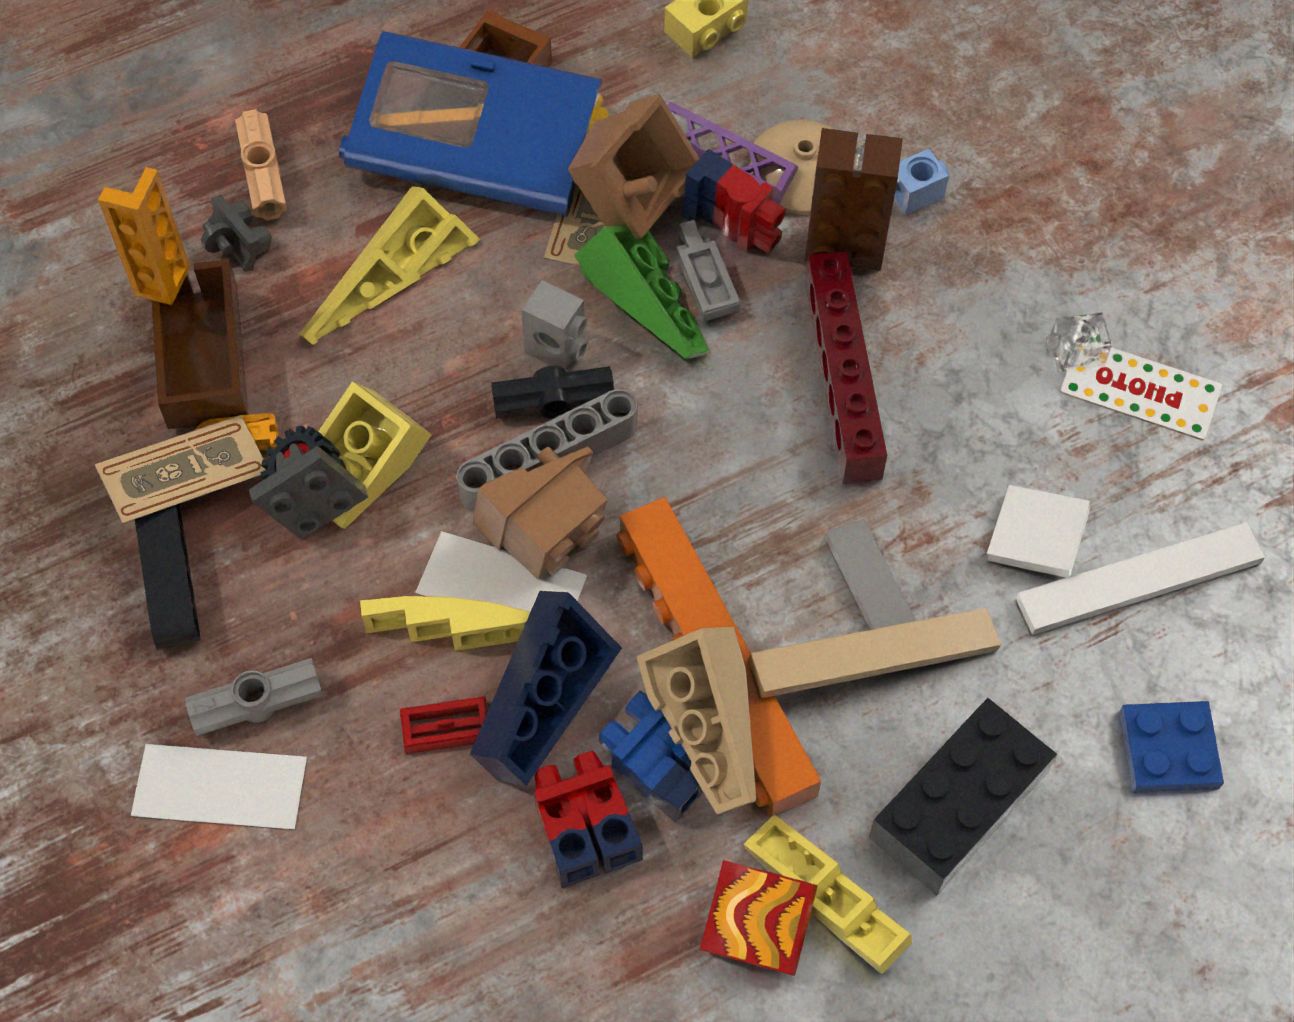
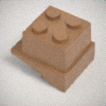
(634, 164)
(542, 511)

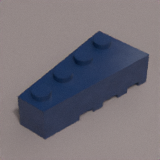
(543, 687)

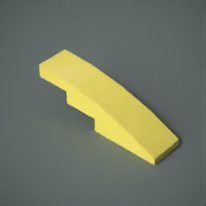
(426, 618)
(838, 901)

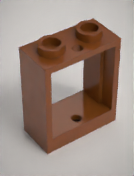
(498, 34)

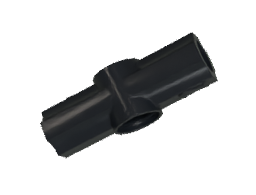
(550, 391)

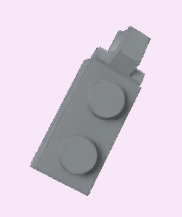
(706, 274)

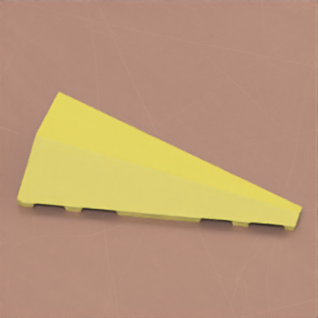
(405, 247)

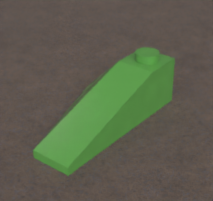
(636, 280)

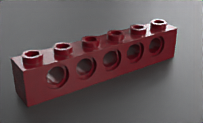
(845, 368)

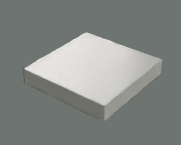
(1038, 531)

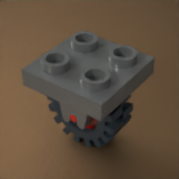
(305, 482)

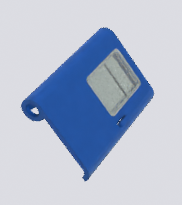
(471, 123)

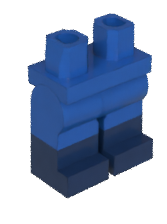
(652, 758)

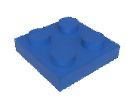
(1171, 746)

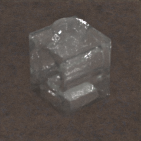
(1086, 329)

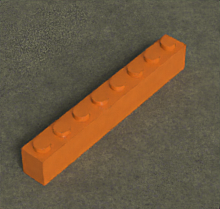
(691, 602)

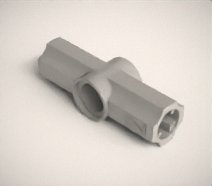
(227, 703)

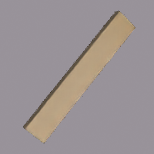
(873, 652)

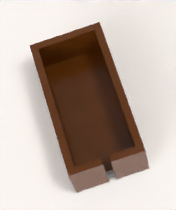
(853, 206)
(200, 349)

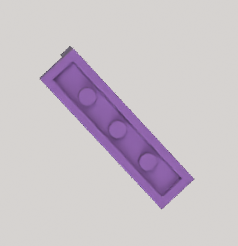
(739, 143)

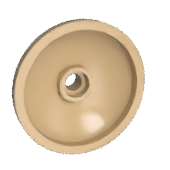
(788, 141)

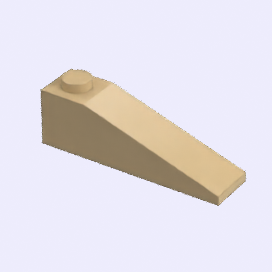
(704, 697)

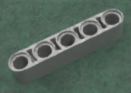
(557, 434)

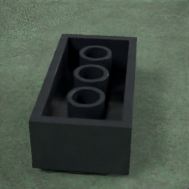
(961, 796)

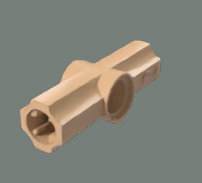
(260, 165)

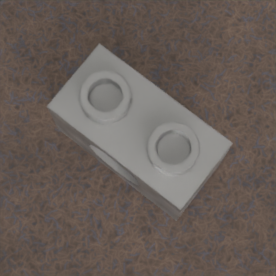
(554, 326)

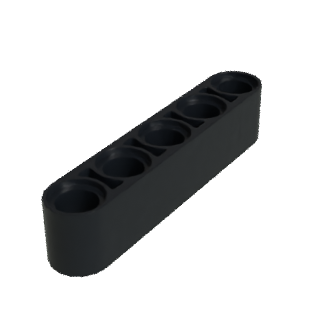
(167, 578)

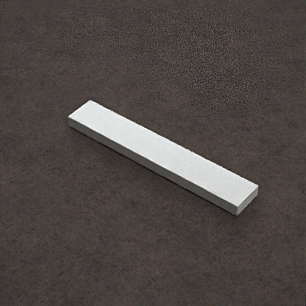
(1139, 578)

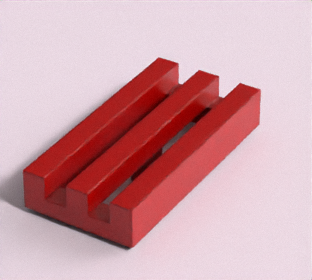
(437, 710)

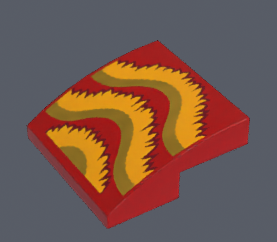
(759, 917)

